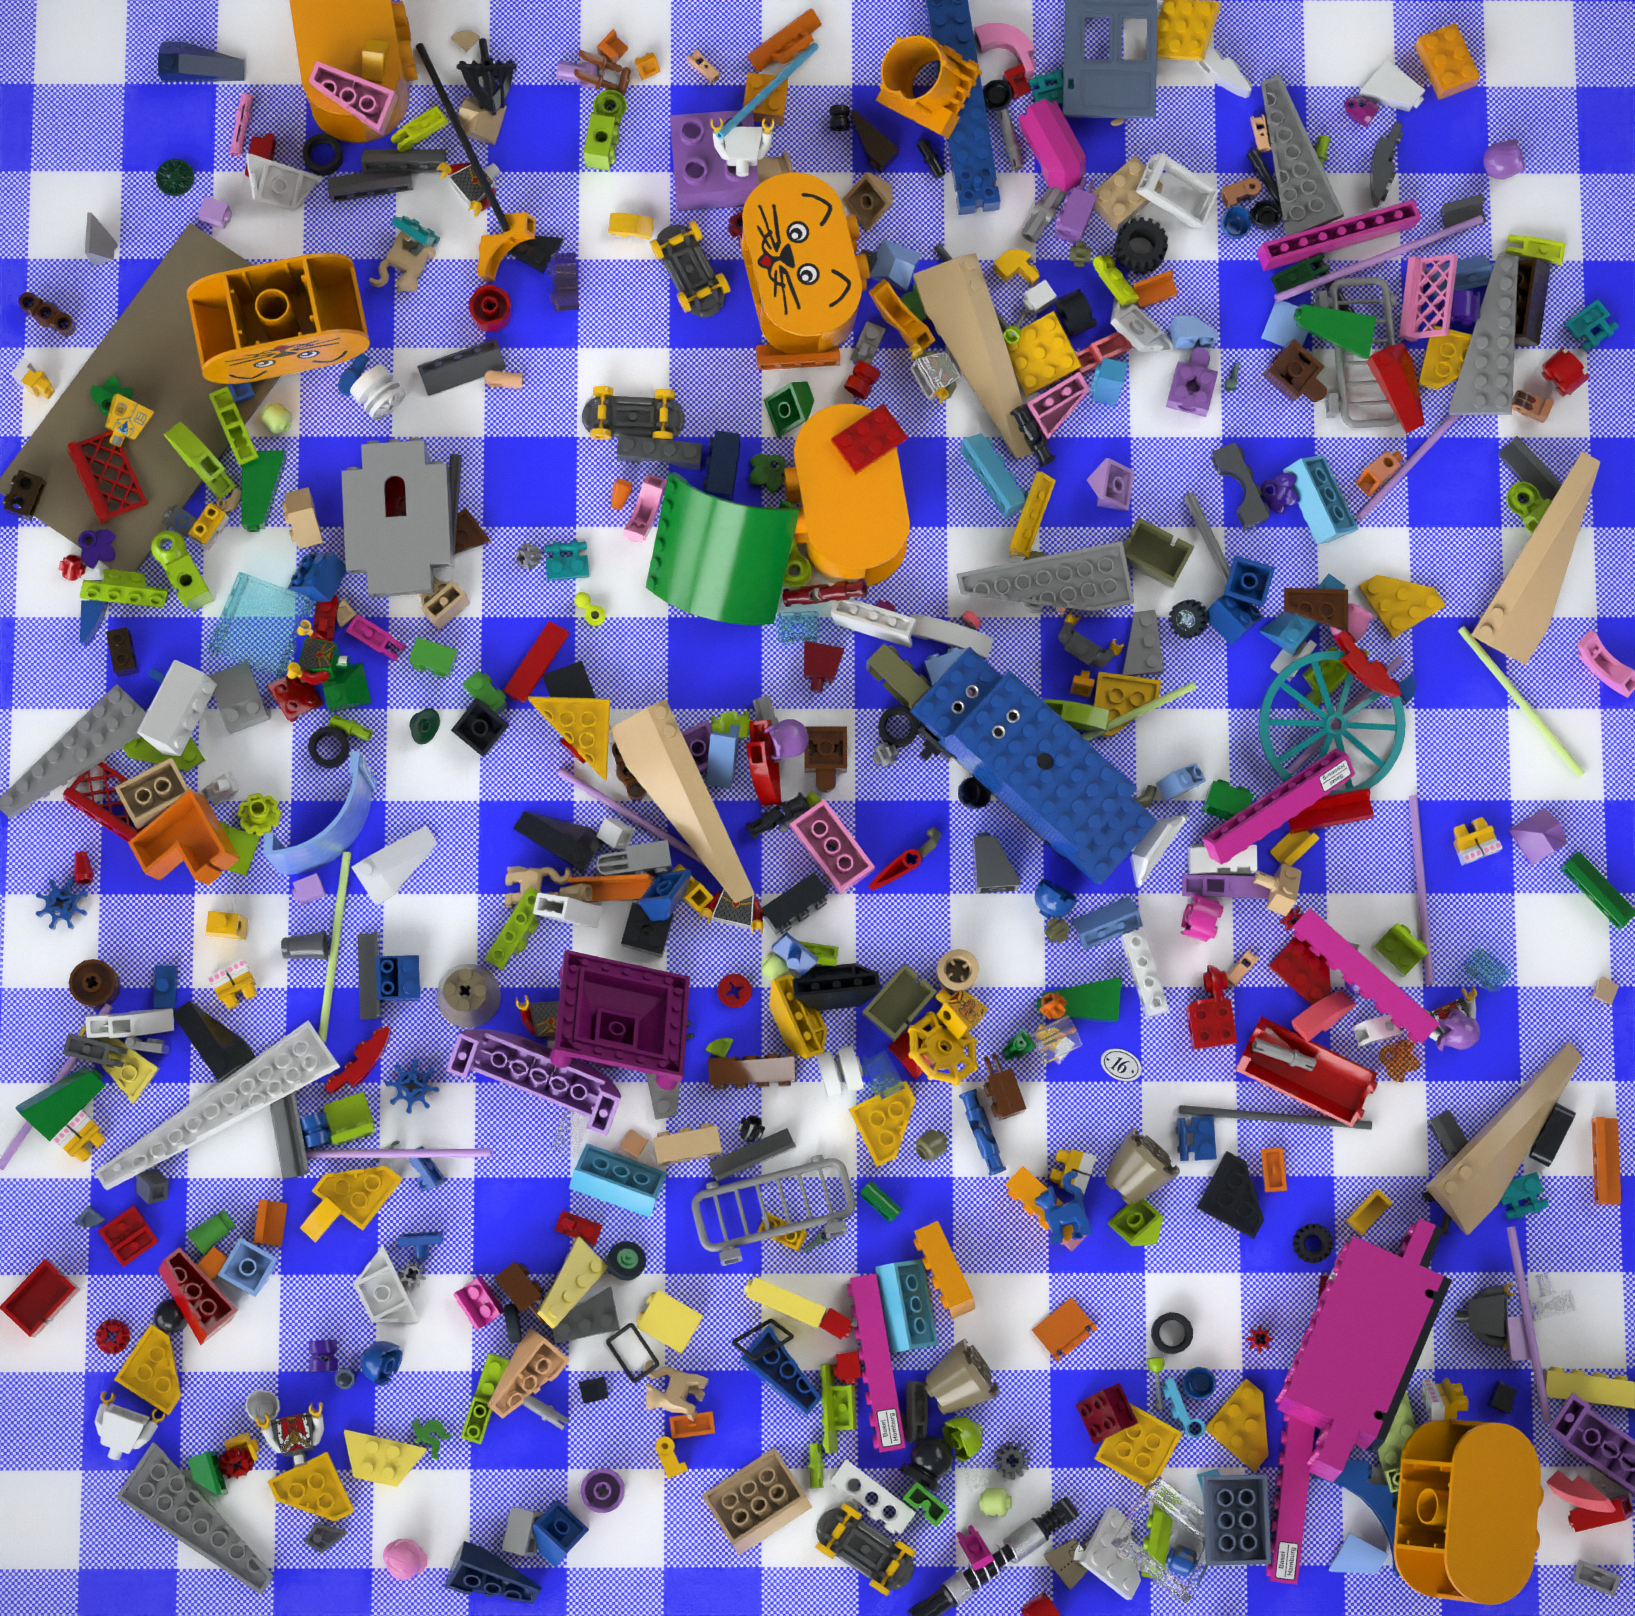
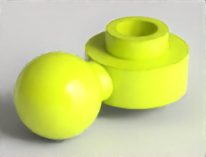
(583, 601)

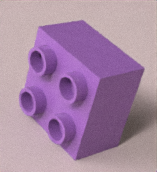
(700, 173)

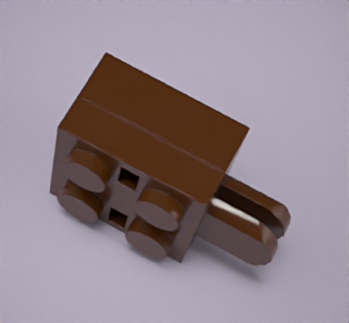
(1296, 372)
(825, 755)
(1003, 1090)
(520, 1288)

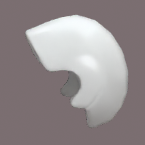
(260, 1402)

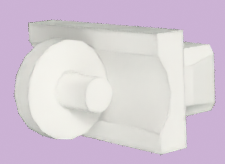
(221, 788)

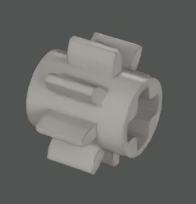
(528, 556)
(885, 755)
(407, 1272)

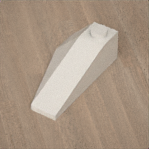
(390, 867)

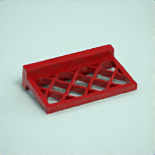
(92, 487)
(96, 811)

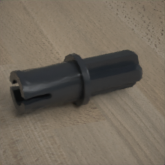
(931, 158)

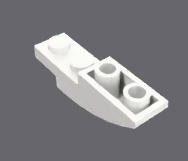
(1225, 72)
(129, 1024)

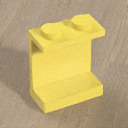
(668, 1321)

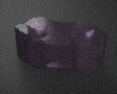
(564, 280)

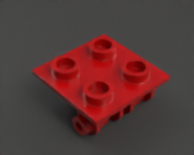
(294, 697)

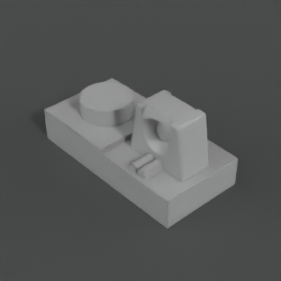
(868, 343)

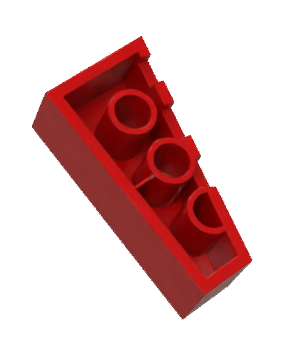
(196, 1295)

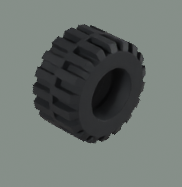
(1145, 230)

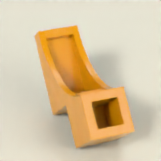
(495, 247)
(899, 316)

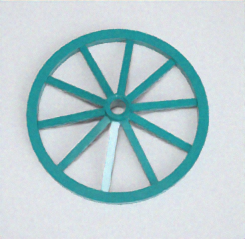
(1278, 682)

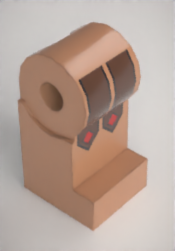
(1243, 190)
(1531, 405)

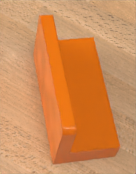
(1155, 289)
(270, 1223)

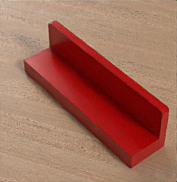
(536, 662)
(1333, 811)

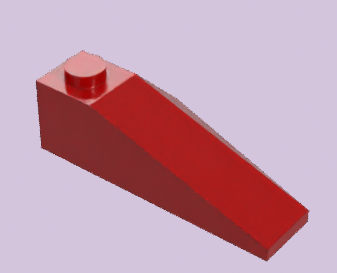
(1397, 379)

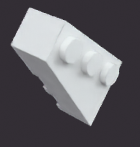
(1240, 865)

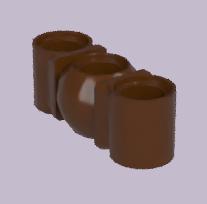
(40, 307)
(629, 781)

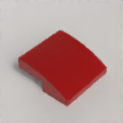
(128, 1235)

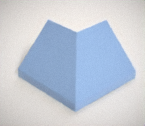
(895, 265)
(248, 1267)

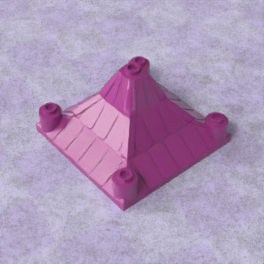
(621, 1017)

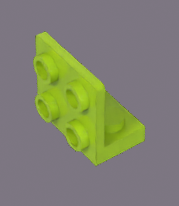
(245, 846)
(1401, 948)
(349, 1119)

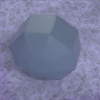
(344, 1378)

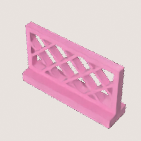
(1415, 298)

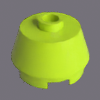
(724, 723)

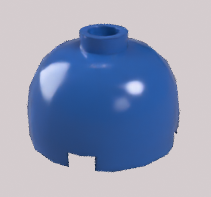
(1053, 899)
(380, 1361)

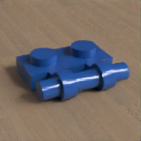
(1203, 1138)

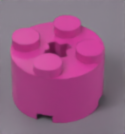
(1201, 918)

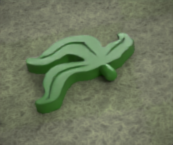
(430, 1427)

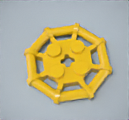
(937, 1056)

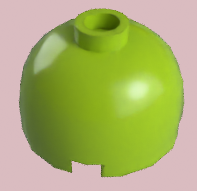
(963, 1436)

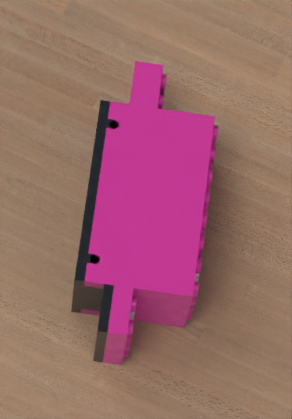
(1364, 1345)

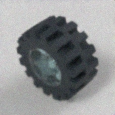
(1182, 621)

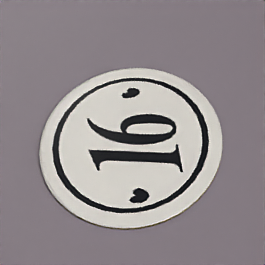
(1121, 1064)

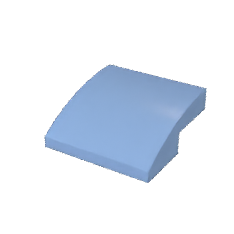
(1281, 325)

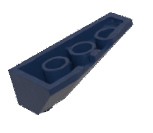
(196, 64)
(483, 1572)

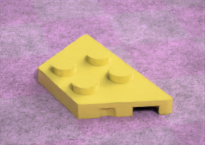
(381, 1458)

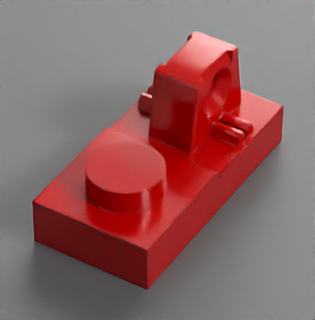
(326, 617)
(578, 1227)

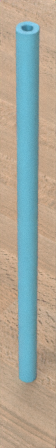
(767, 91)

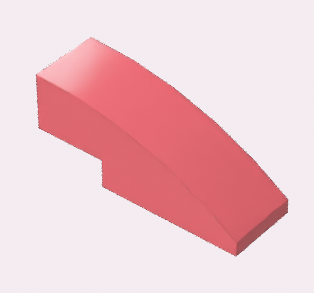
(1108, 347)
(1322, 1015)
(1579, 1493)

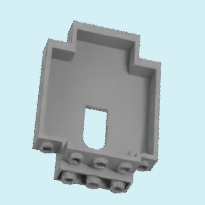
(400, 549)

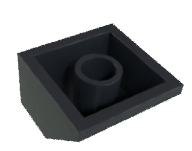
(480, 728)

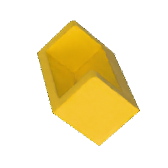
(1368, 1212)

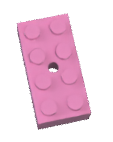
(820, 829)

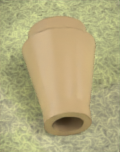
(581, 892)

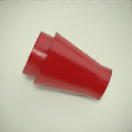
(83, 870)

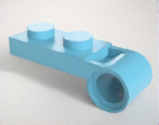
(1178, 1409)

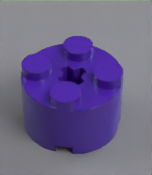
(1464, 307)

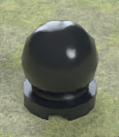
(930, 1460)

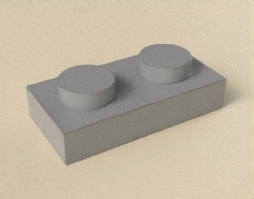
(1596, 1578)

